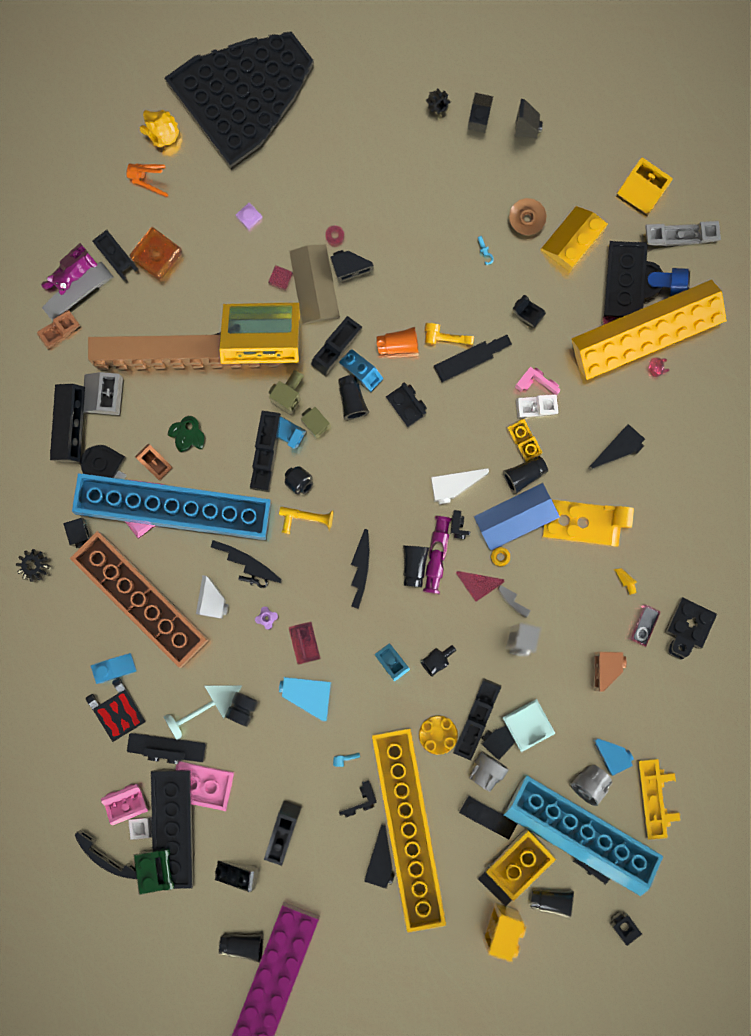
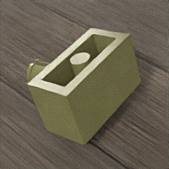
(284, 395)

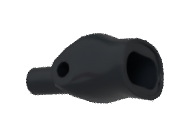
(437, 660)

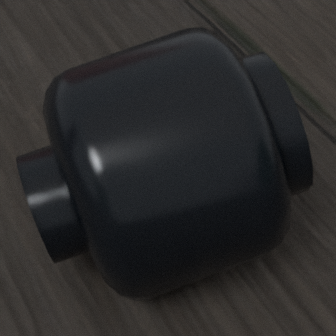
(298, 480)

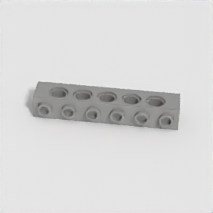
(522, 639)

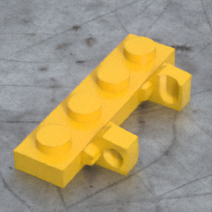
(655, 814)

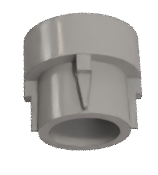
(487, 771)
(592, 785)

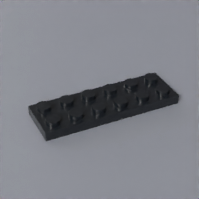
(173, 824)

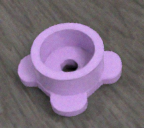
(271, 617)

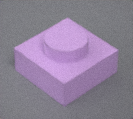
(248, 216)

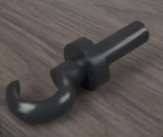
(253, 581)

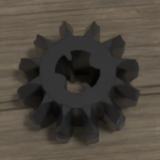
(38, 561)

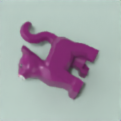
(70, 269)

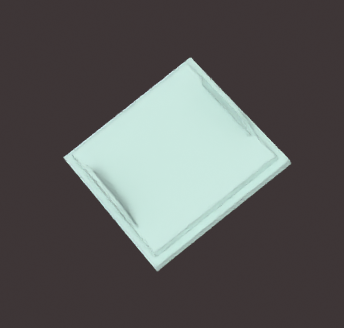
(528, 725)

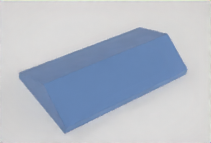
(516, 516)

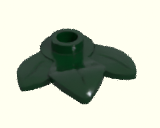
(187, 437)

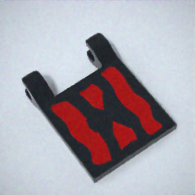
(118, 713)

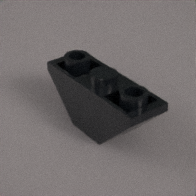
(237, 875)

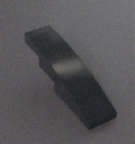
(265, 451)
(361, 562)
(252, 566)
(477, 719)

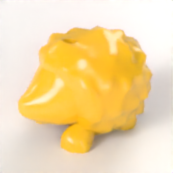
(160, 127)

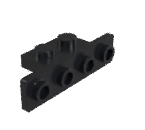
(166, 748)

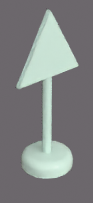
(221, 697)

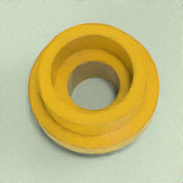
(505, 552)

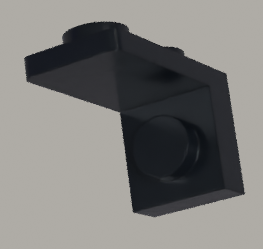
(366, 791)

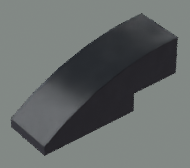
(336, 345)

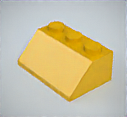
(574, 237)

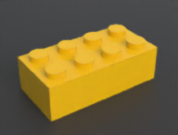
(504, 932)

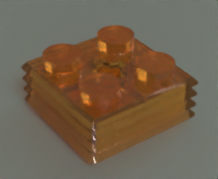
(156, 241)

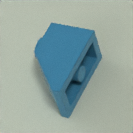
(113, 668)
(614, 756)

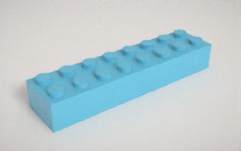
(584, 836)

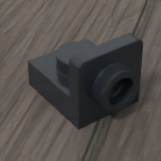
(456, 523)

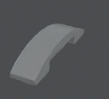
(682, 234)
(80, 288)

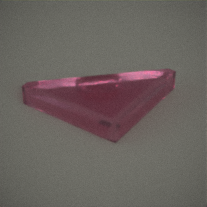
(478, 585)

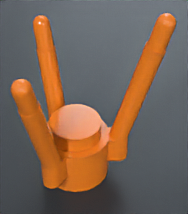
(137, 172)

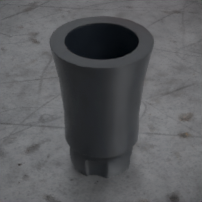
(352, 398)
(525, 473)
(414, 565)
(553, 902)
(242, 946)

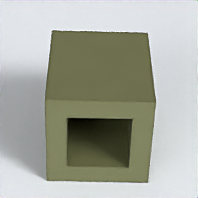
(315, 421)

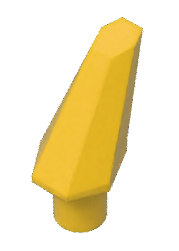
(627, 580)

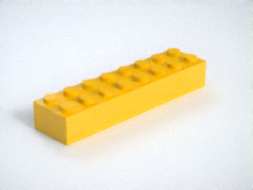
(649, 329)

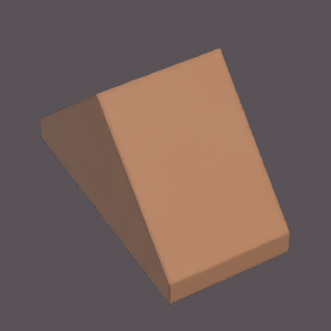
(153, 461)

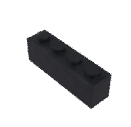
(67, 423)

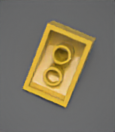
(520, 864)

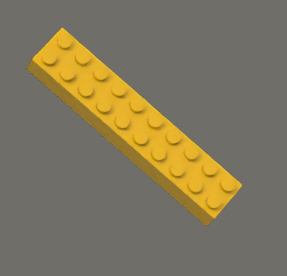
(408, 830)

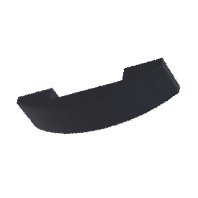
(87, 842)

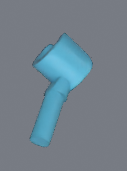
(338, 760)

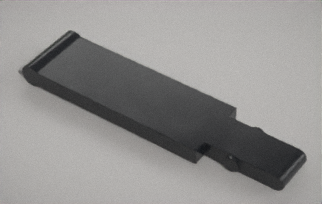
(470, 358)

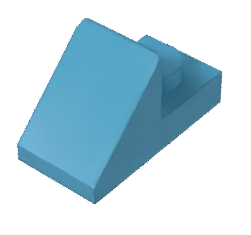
(392, 662)

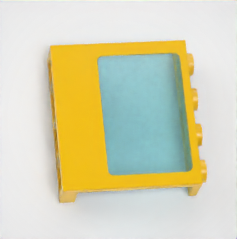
(259, 333)

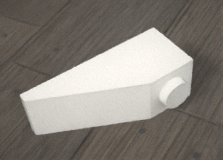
(452, 485)

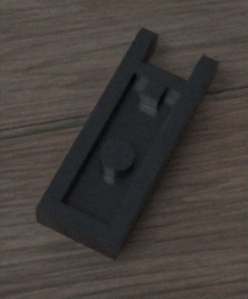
(114, 253)

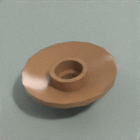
(530, 208)

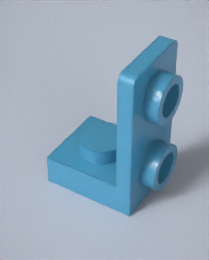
(361, 369)
(290, 433)

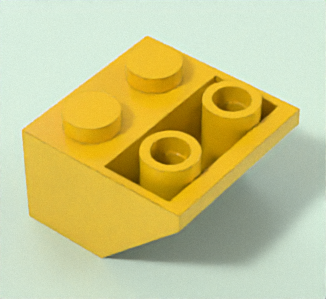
(645, 186)

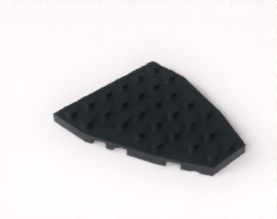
(242, 90)

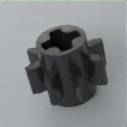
(438, 101)

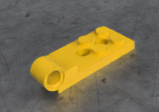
(602, 526)

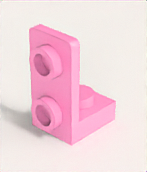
(526, 381)

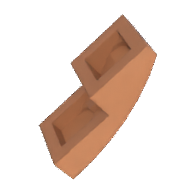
(58, 329)

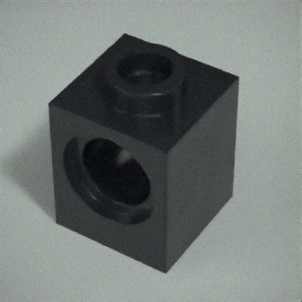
(77, 532)

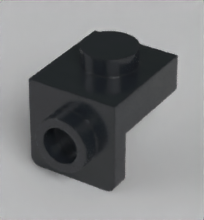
(528, 311)

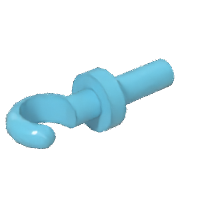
(484, 249)

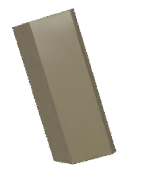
(314, 283)

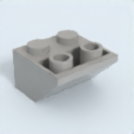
(103, 393)

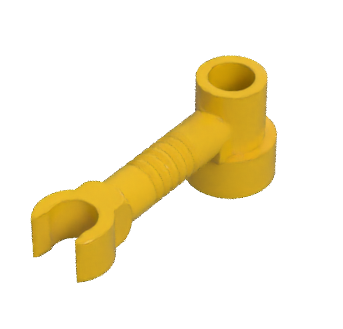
(432, 335)

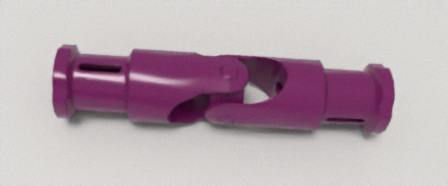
(435, 566)

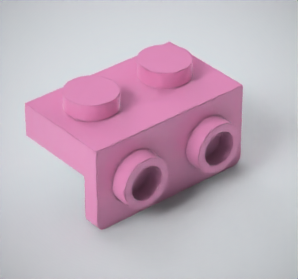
(124, 804)

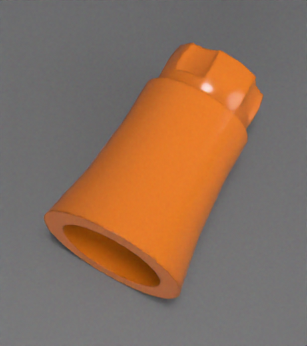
(398, 342)

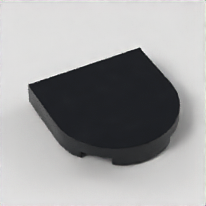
(101, 461)

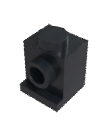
(630, 933)

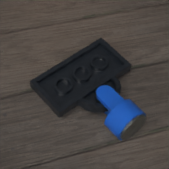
(635, 279)

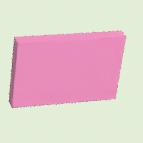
(208, 785)

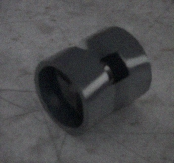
(241, 710)

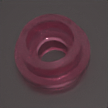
(334, 229)

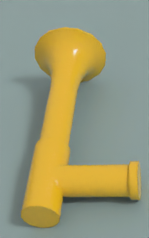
(295, 513)

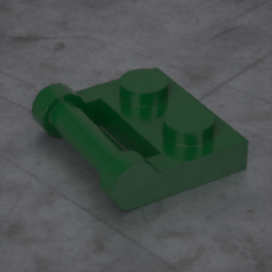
(146, 871)

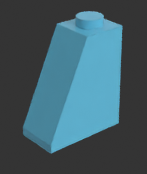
(308, 695)

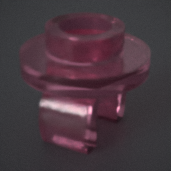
(657, 367)

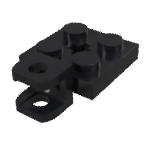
(685, 636)

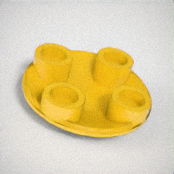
(438, 735)

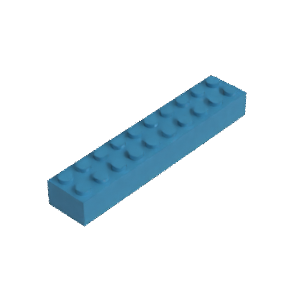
(171, 506)

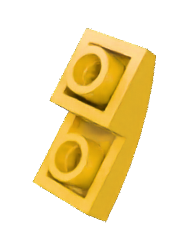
(524, 440)

